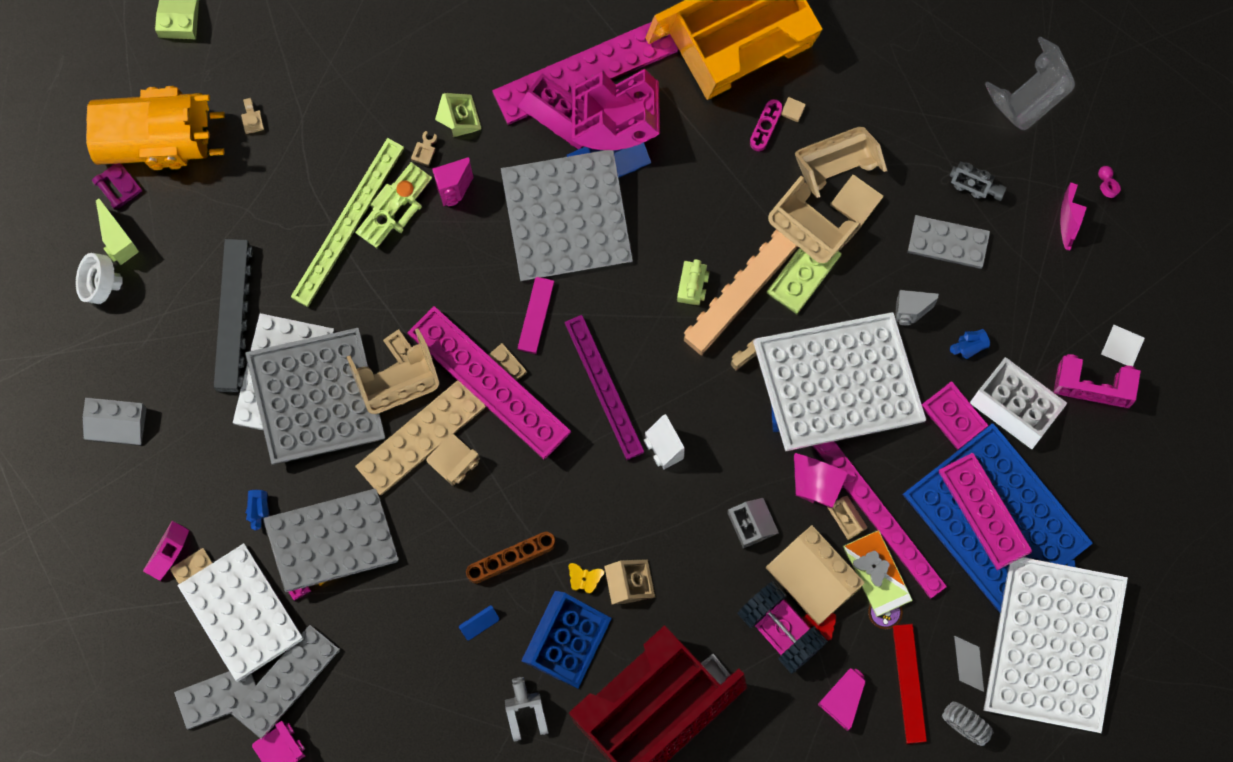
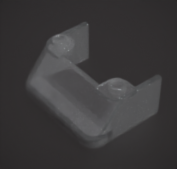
(1040, 92)

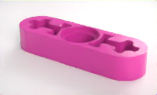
(765, 139)

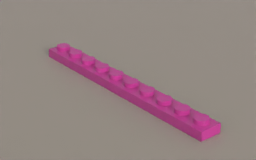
(882, 520)

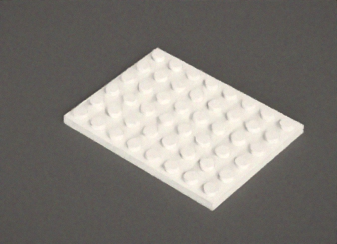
(839, 381)
(1055, 644)

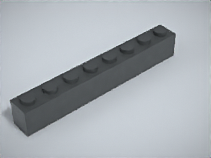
(232, 315)

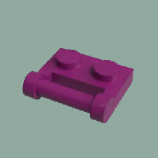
(122, 181)

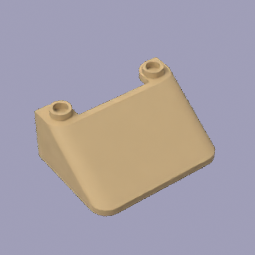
(807, 226)

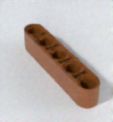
(516, 549)

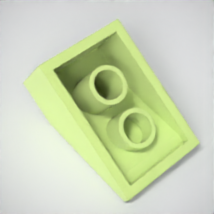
(177, 19)
(117, 243)

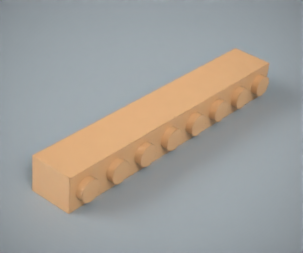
(739, 293)

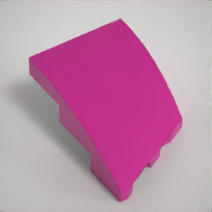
(1071, 217)
(817, 480)

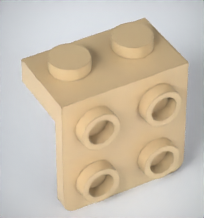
(453, 459)

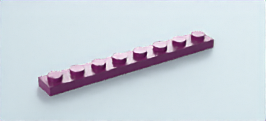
(604, 387)

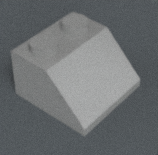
(913, 305)

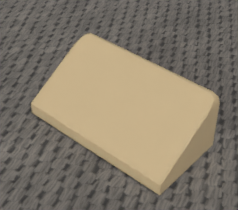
(847, 517)

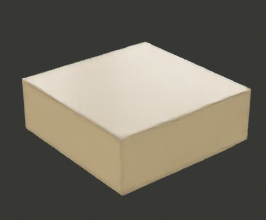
(793, 109)

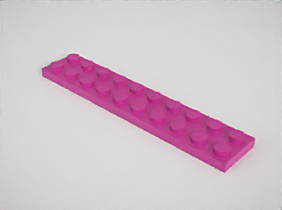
(612, 57)
(490, 383)

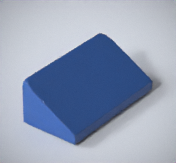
(479, 623)

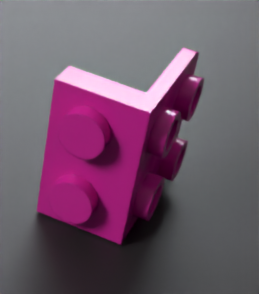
(279, 745)

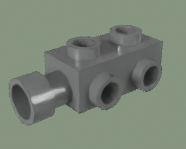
(976, 181)

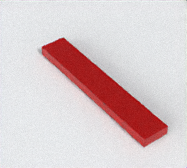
(909, 683)

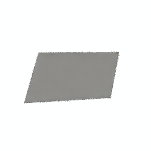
(969, 663)

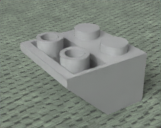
(752, 522)

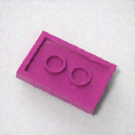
(954, 415)

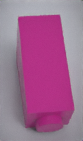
(844, 698)

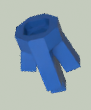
(971, 343)
(257, 507)

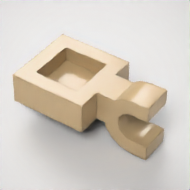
(252, 119)

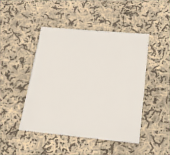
(1122, 346)

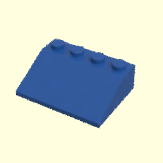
(566, 639)

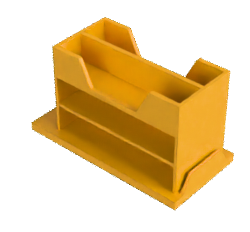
(735, 36)

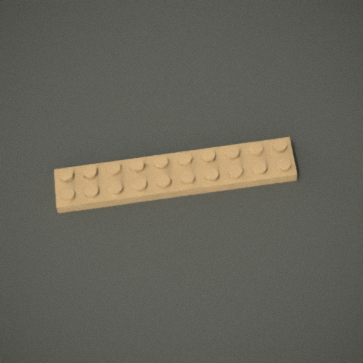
(429, 429)

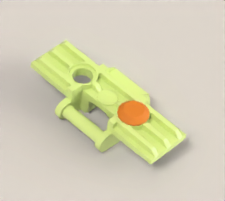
(389, 200)

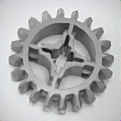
(967, 723)

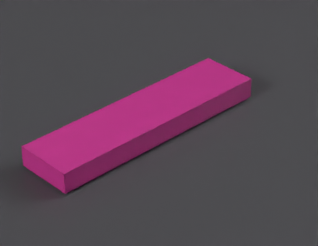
(535, 315)

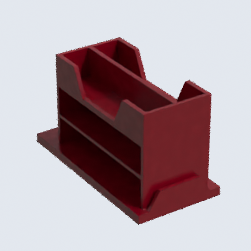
(655, 703)

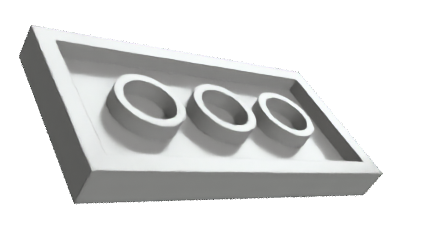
(948, 242)
(212, 698)

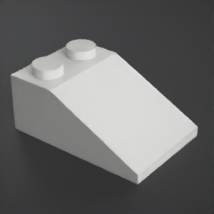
(664, 443)

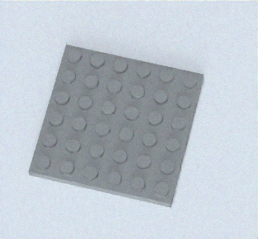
(566, 214)
(311, 396)

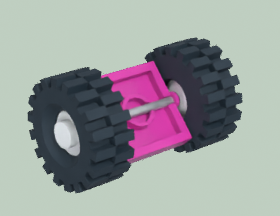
(782, 627)

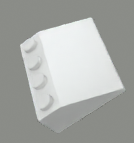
(1018, 403)

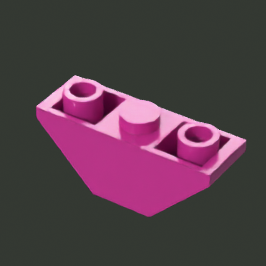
(166, 551)

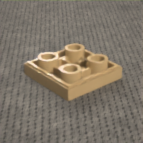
(856, 200)

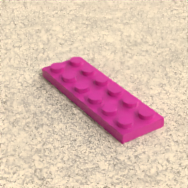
(985, 511)

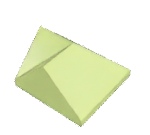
(458, 113)

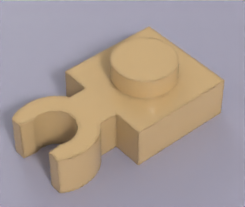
(424, 152)

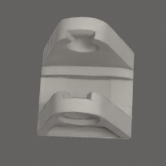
(521, 700)

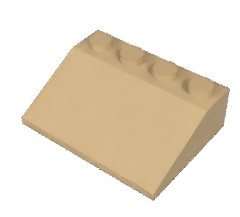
(815, 575)

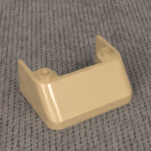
(838, 155)
(399, 382)

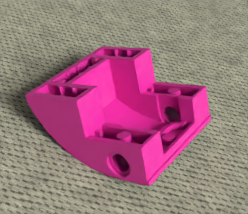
(615, 114)

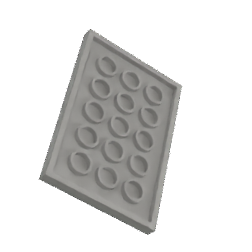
(330, 540)

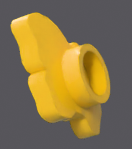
(592, 578)

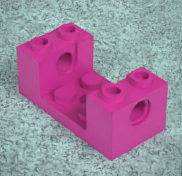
(1121, 394)

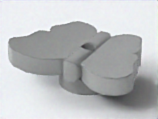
(865, 563)

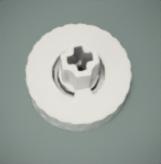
(96, 278)

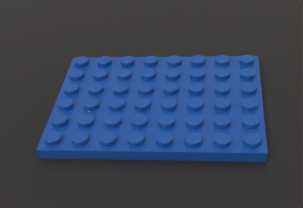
(1037, 513)

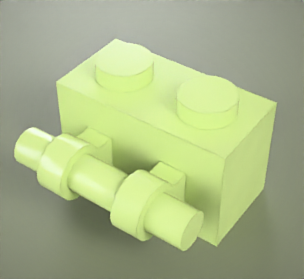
(692, 282)

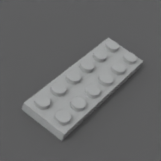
(285, 682)

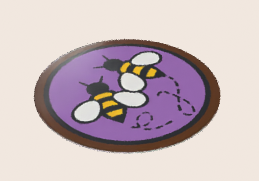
(886, 620)

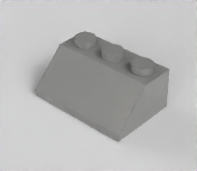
(113, 421)

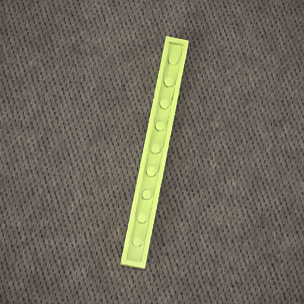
(347, 222)

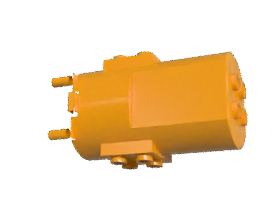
(156, 128)

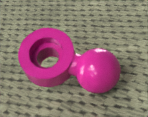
(1109, 187)

